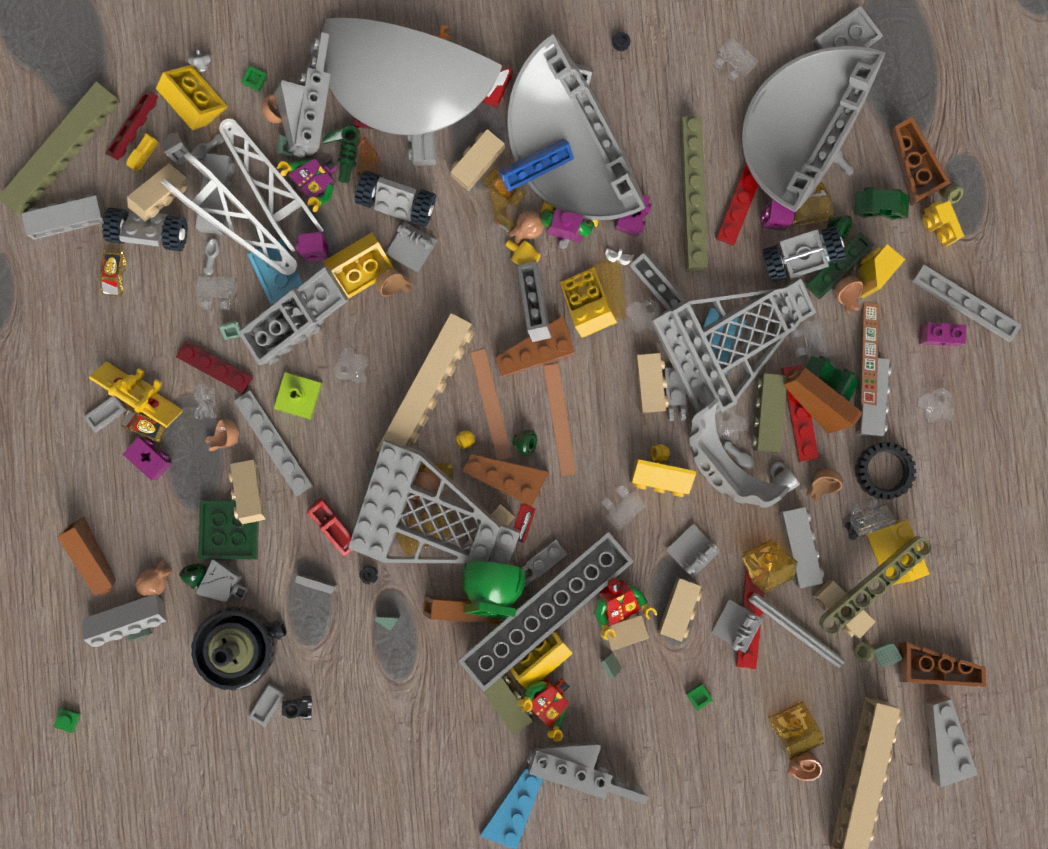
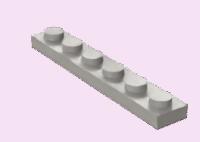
(966, 303)
(273, 443)

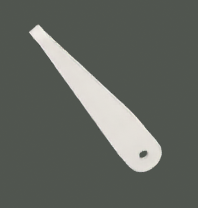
(207, 190)
(274, 219)

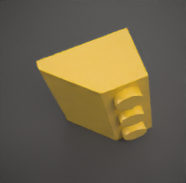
(190, 96)
(358, 264)
(878, 268)
(662, 477)
(888, 541)
(541, 660)

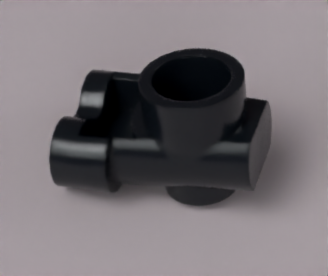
(303, 708)

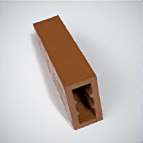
(821, 401)
(87, 556)
(451, 610)

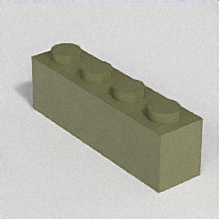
(770, 413)
(505, 701)

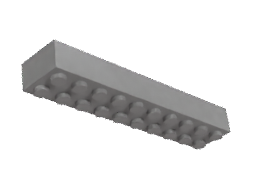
(545, 611)

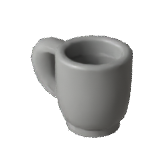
(786, 477)

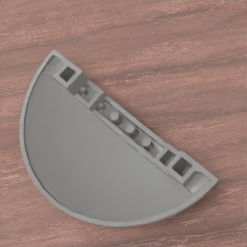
(403, 76)
(555, 104)
(804, 119)

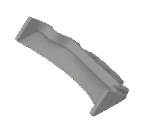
(720, 468)

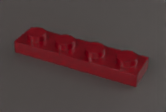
(136, 119)
(214, 367)

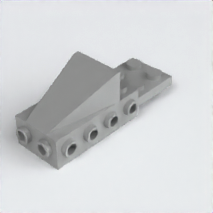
(304, 103)
(293, 317)
(580, 770)

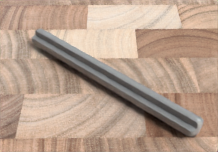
(796, 630)

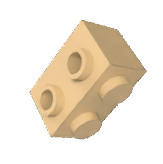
(628, 632)

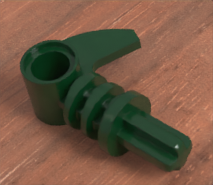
(348, 148)

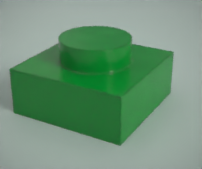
(67, 720)

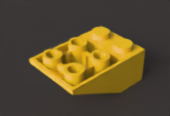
(588, 302)

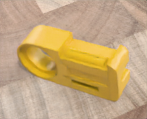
(142, 152)

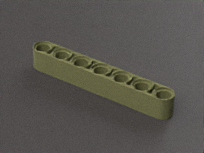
(884, 583)

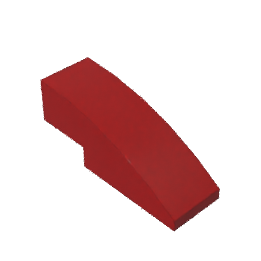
(331, 525)

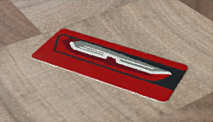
(524, 521)

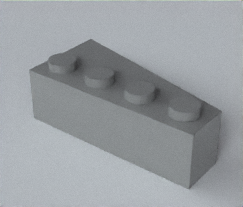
(949, 749)

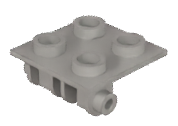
(411, 247)
(693, 550)
(737, 626)

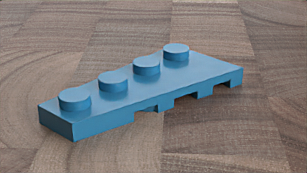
(512, 815)

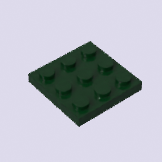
(224, 535)

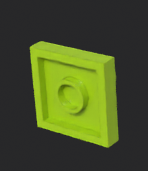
(298, 396)

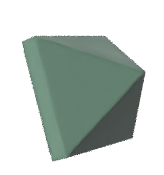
(283, 146)
(230, 330)

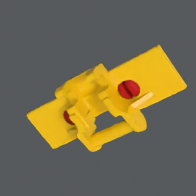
(136, 393)

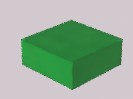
(254, 79)
(699, 696)

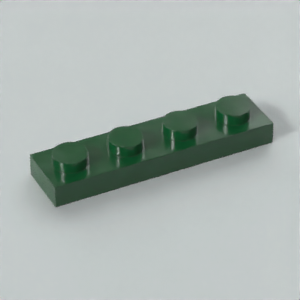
(831, 275)

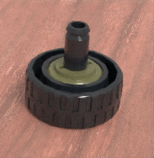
(233, 648)

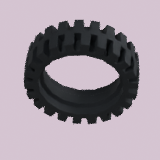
(904, 457)

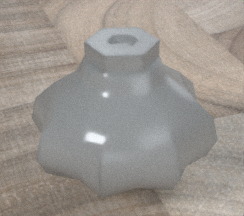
(200, 60)

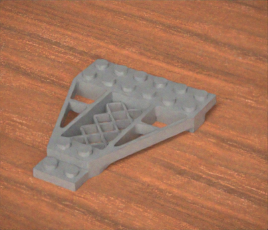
(692, 351)
(386, 505)

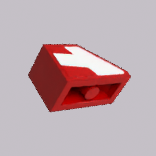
(496, 93)

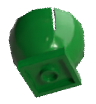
(492, 588)

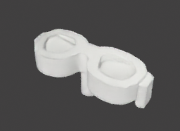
(622, 258)

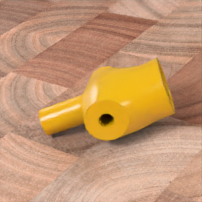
(523, 253)

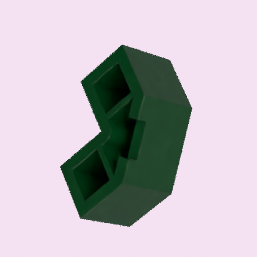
(886, 203)
(841, 381)

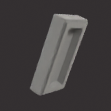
(105, 413)
(315, 583)
(267, 704)

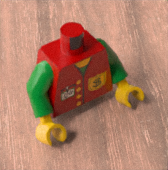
(618, 603)
(547, 704)

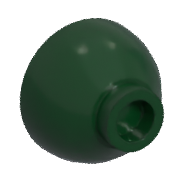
(843, 223)
(525, 442)
(193, 575)

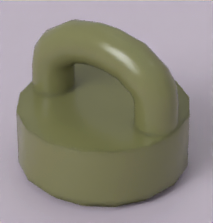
(952, 193)
(864, 651)

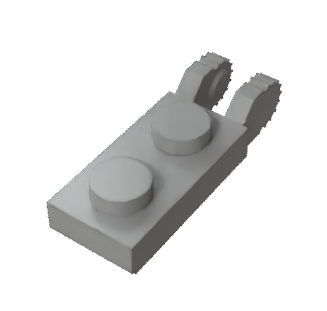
(675, 393)
(544, 560)

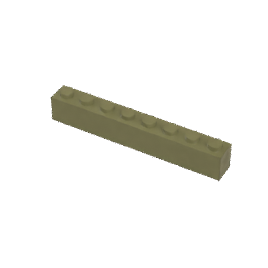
(59, 149)
(693, 194)

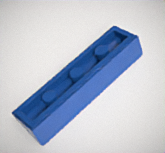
(536, 164)

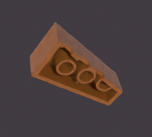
(917, 162)
(534, 354)
(515, 480)
(931, 667)

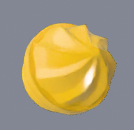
(465, 439)
(660, 453)

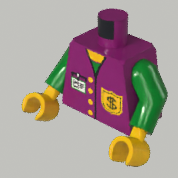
(311, 179)
(566, 224)

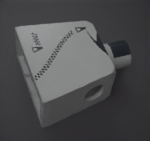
(221, 582)

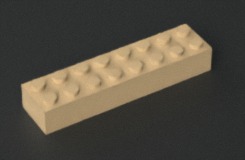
(429, 382)
(866, 775)

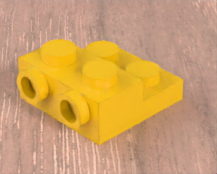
(943, 219)

